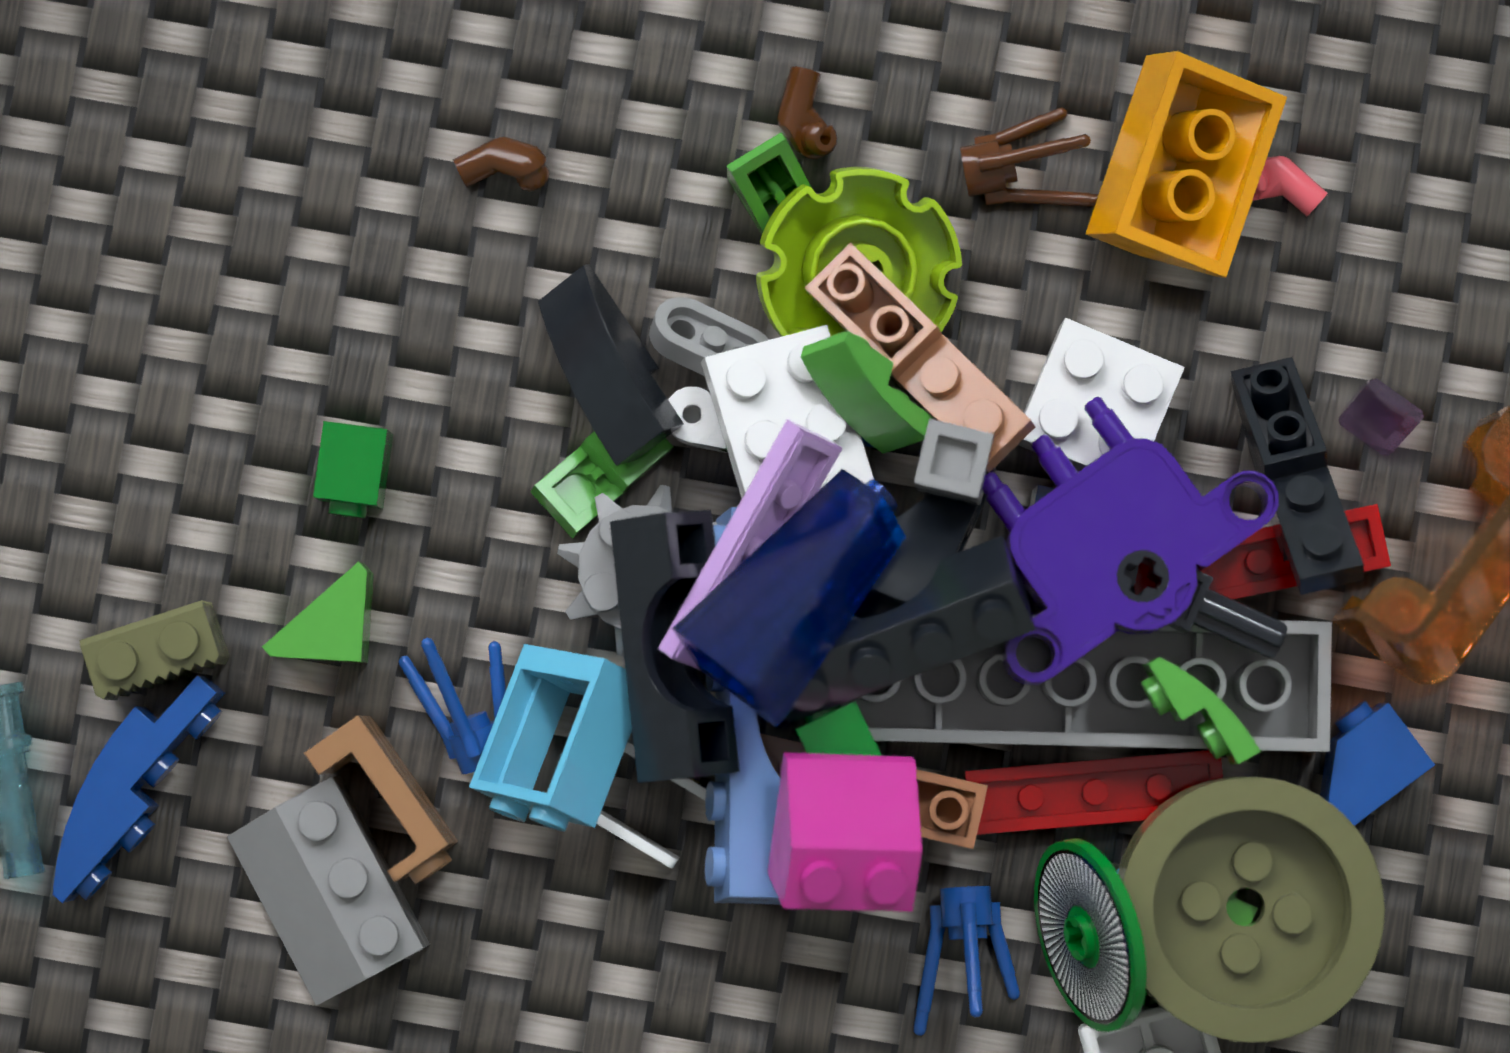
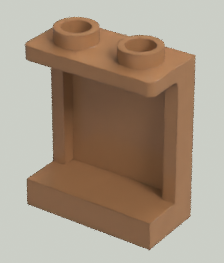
(366, 742)

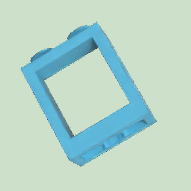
(528, 725)

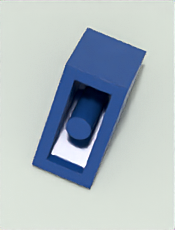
(1370, 760)

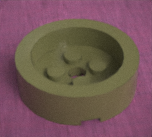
(1315, 921)

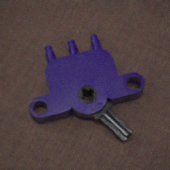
(1111, 518)

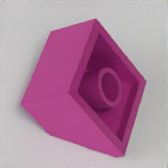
(846, 833)

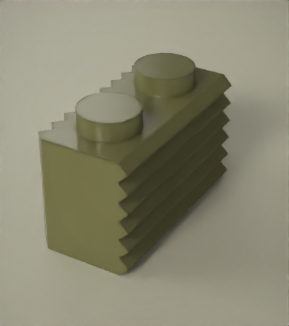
(154, 650)

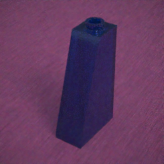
(794, 595)

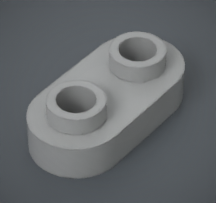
(691, 330)

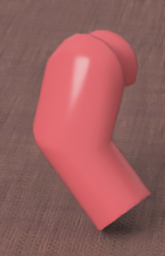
(1286, 179)

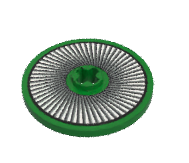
(1090, 935)

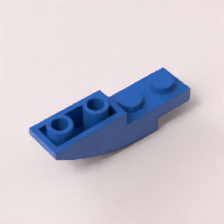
(110, 804)

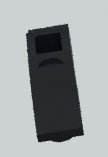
(1294, 457)

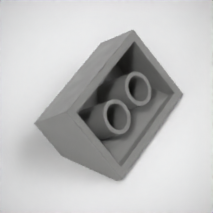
(327, 889)

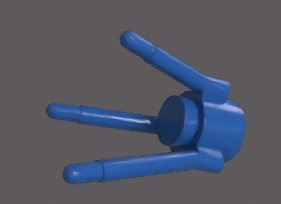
(466, 734)
(966, 915)

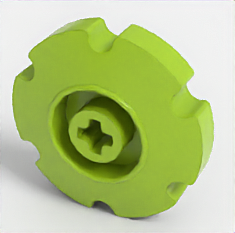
(871, 210)

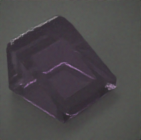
(1380, 416)

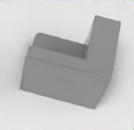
(953, 461)

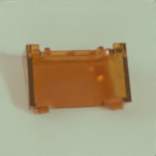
(1434, 632)

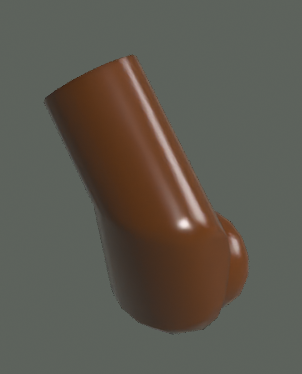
(800, 120)
(507, 157)

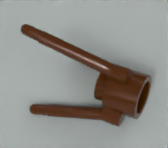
(991, 164)

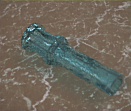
(17, 814)

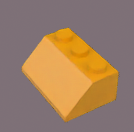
(1186, 164)

